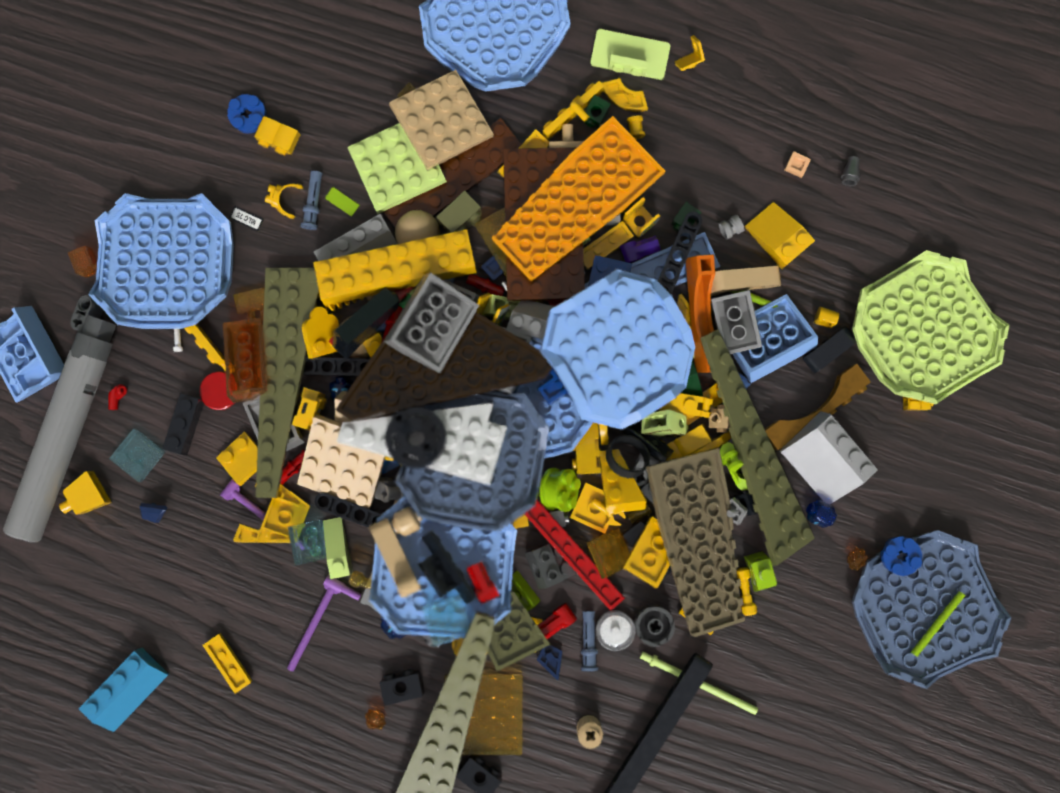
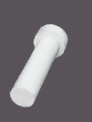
(177, 340)

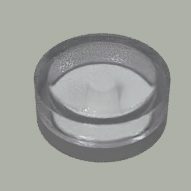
(615, 630)

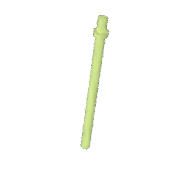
(653, 660)

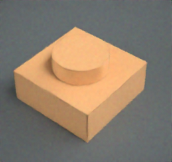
(797, 164)

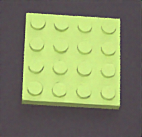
(392, 168)

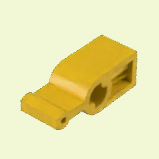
(689, 442)

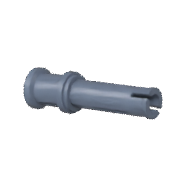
(310, 209)
(589, 651)

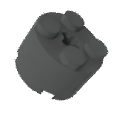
(657, 635)

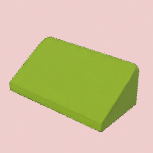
(524, 591)

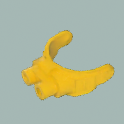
(273, 197)

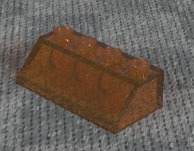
(244, 359)

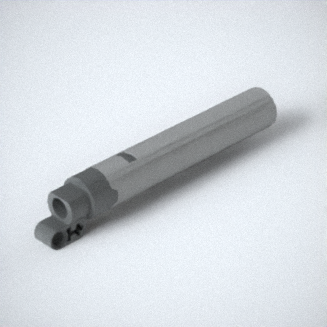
(62, 423)

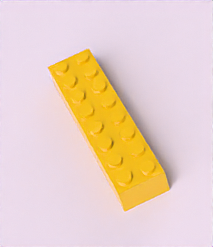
(394, 267)

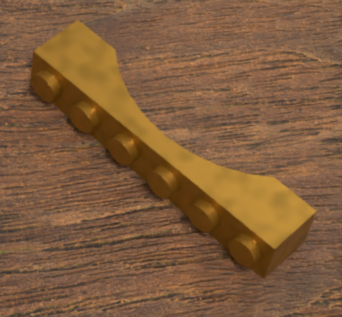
(846, 385)

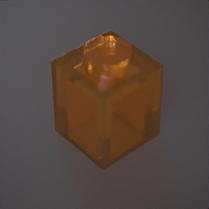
(83, 261)

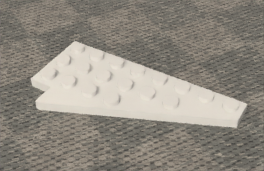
(470, 448)

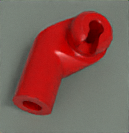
(115, 395)

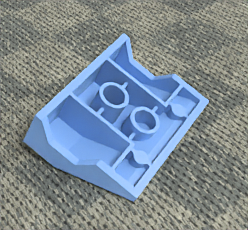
(27, 354)

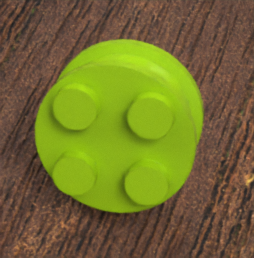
(559, 489)

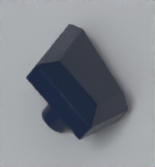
(152, 512)
(550, 659)

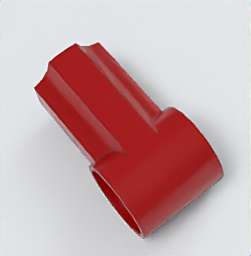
(484, 587)
(561, 618)

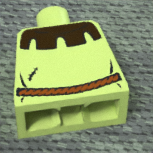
(673, 424)

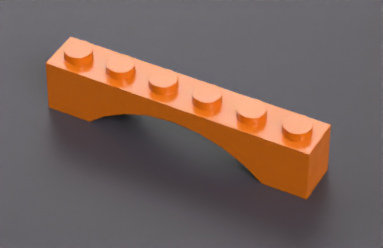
(700, 278)

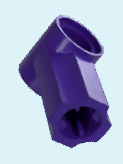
(635, 251)

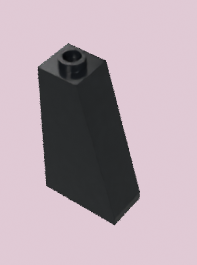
(364, 322)

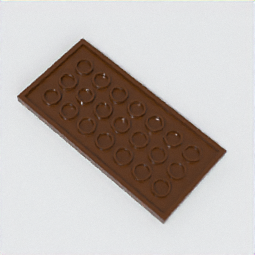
(523, 176)

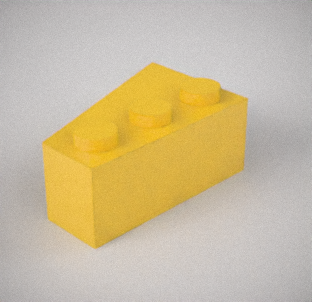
(587, 453)
(619, 492)

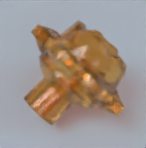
(857, 559)
(375, 719)

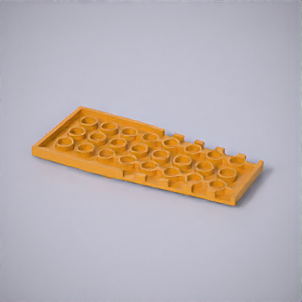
(578, 199)

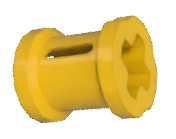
(635, 126)

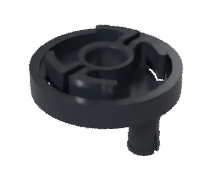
(404, 426)

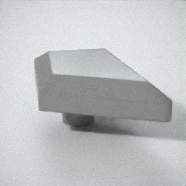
(737, 511)

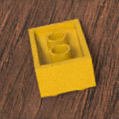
(779, 234)

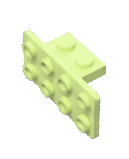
(630, 54)

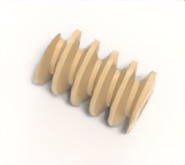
(594, 733)

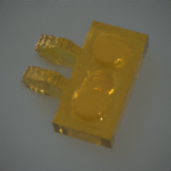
(249, 302)

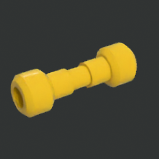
(748, 607)

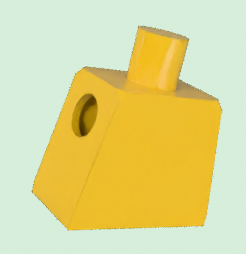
(84, 494)

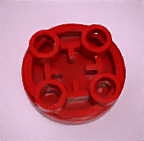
(214, 391)

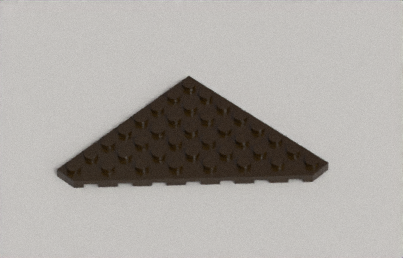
(481, 362)

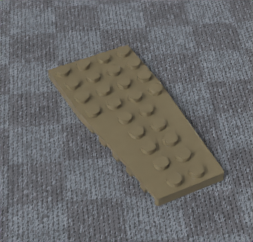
(698, 540)

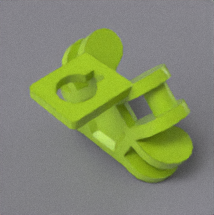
(730, 458)

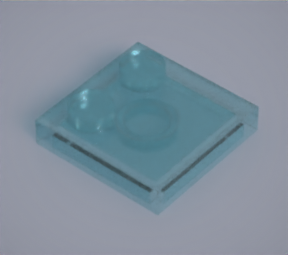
(137, 455)
(307, 542)
(446, 620)

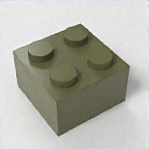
(460, 214)

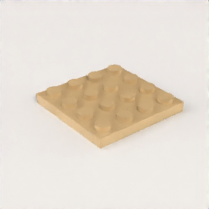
(441, 119)
(337, 467)

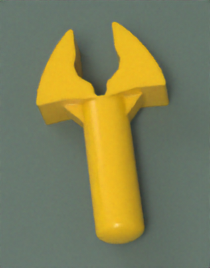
(600, 506)

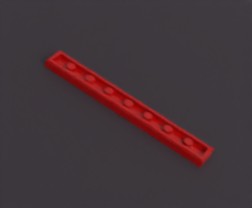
(574, 555)

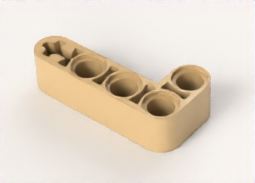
(745, 279)
(394, 558)

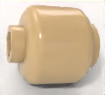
(406, 521)

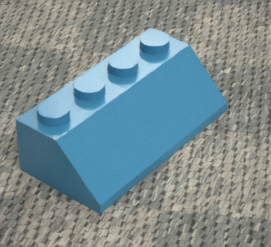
(124, 690)

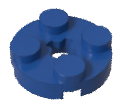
(237, 108)
(891, 550)

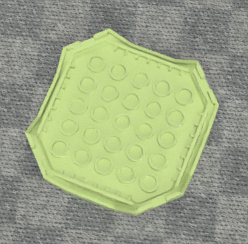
(928, 328)

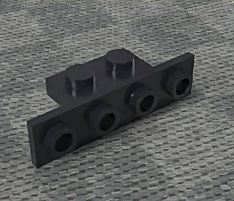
(443, 572)

